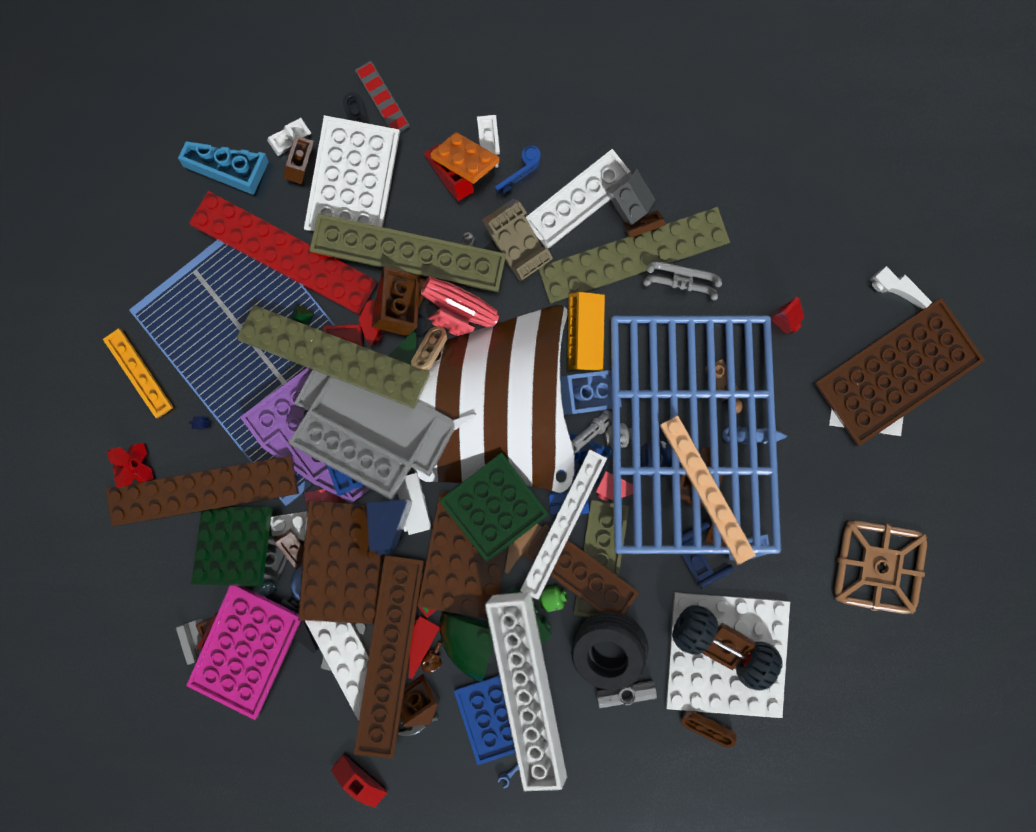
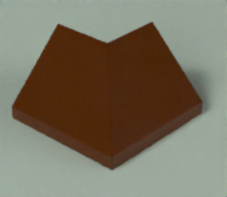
(418, 703)

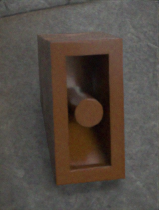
(298, 159)

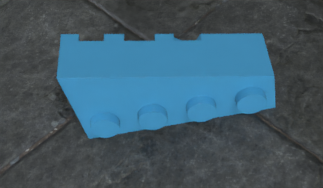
(229, 166)

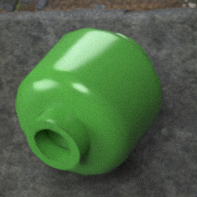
(552, 598)

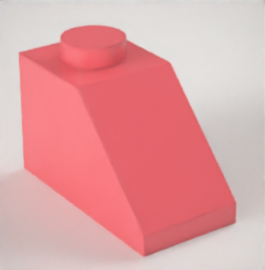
(605, 487)

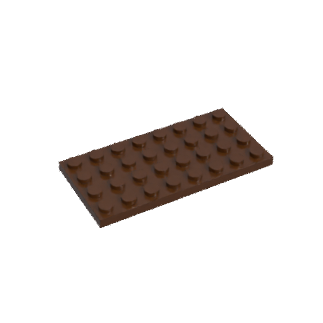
(899, 371)

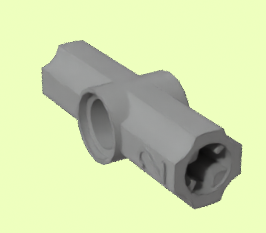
(639, 692)

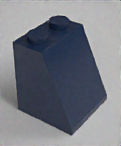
(386, 524)

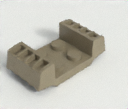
(516, 239)

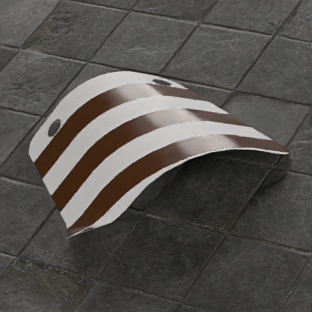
(513, 387)

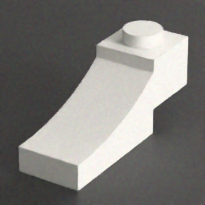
(886, 281)

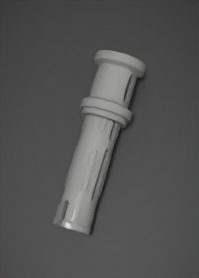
(597, 426)

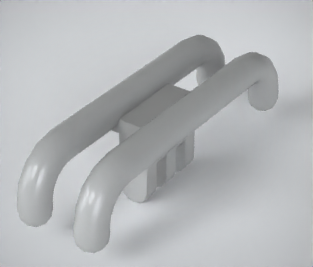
(683, 278)

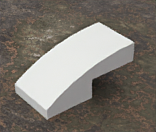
(283, 140)

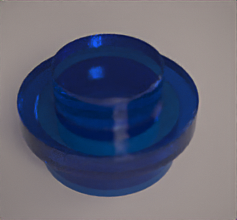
(199, 422)

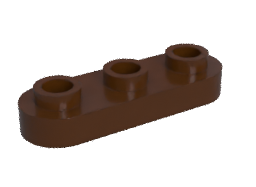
(709, 729)

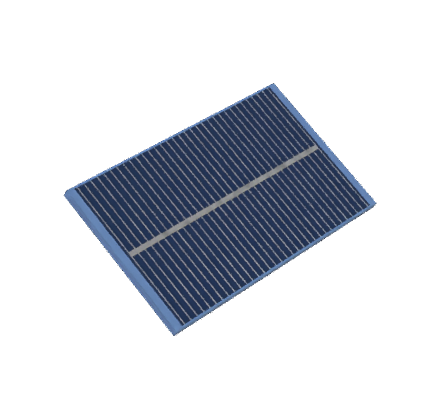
(196, 327)

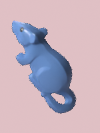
(743, 435)

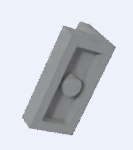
(189, 640)

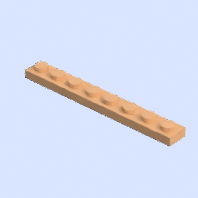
(707, 490)

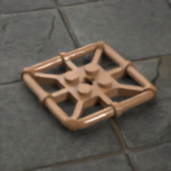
(889, 577)

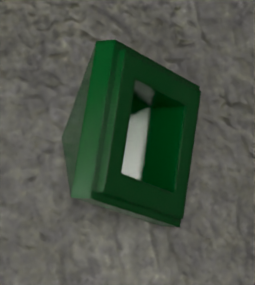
(301, 315)

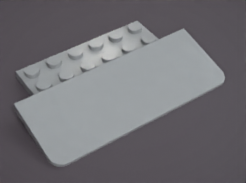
(368, 434)

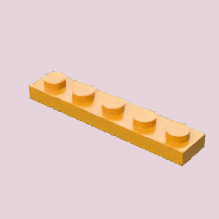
(138, 373)

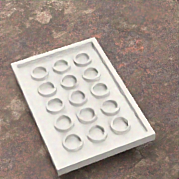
(352, 172)

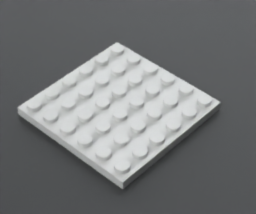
(708, 686)

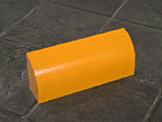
(585, 332)

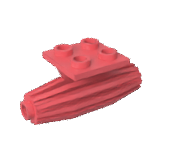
(457, 307)

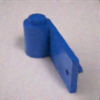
(530, 161)

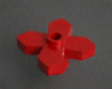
(128, 465)

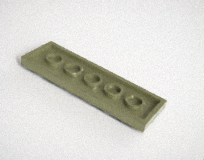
(600, 544)

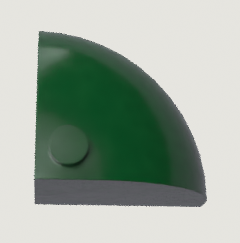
(466, 643)

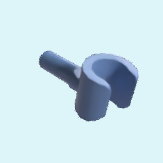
(507, 776)

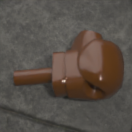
(432, 660)

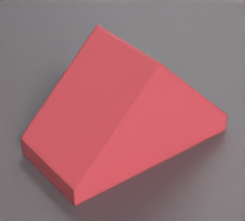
(323, 496)

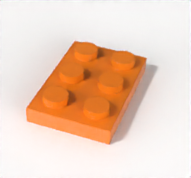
(464, 157)

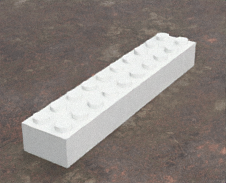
(526, 691)

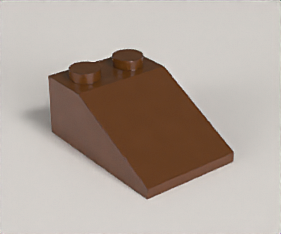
(396, 302)

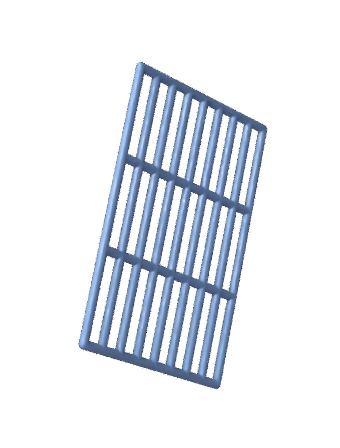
(693, 394)

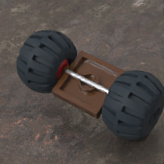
(755, 661)

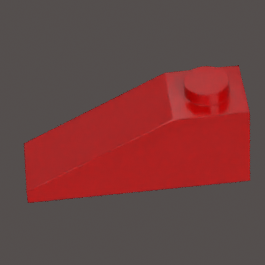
(456, 185)
(789, 316)
(423, 635)

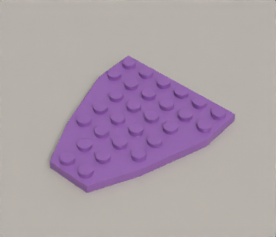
(274, 424)

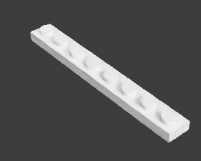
(563, 524)

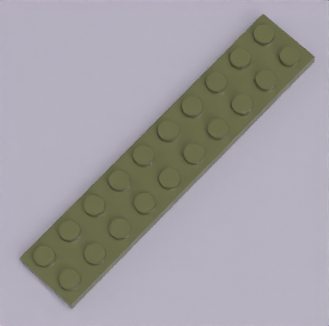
(408, 252)
(632, 255)
(334, 356)

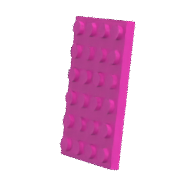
(244, 651)

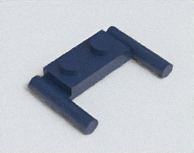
(698, 564)

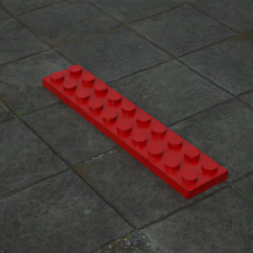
(283, 253)

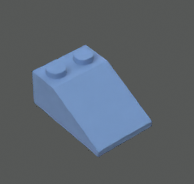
(586, 392)

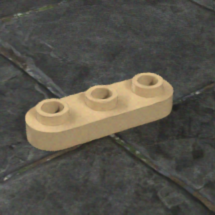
(429, 348)

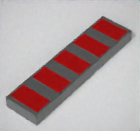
(381, 97)

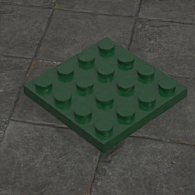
(493, 507)
(232, 546)

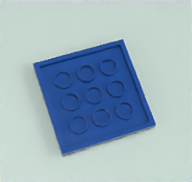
(486, 719)

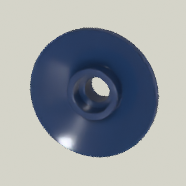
(646, 455)

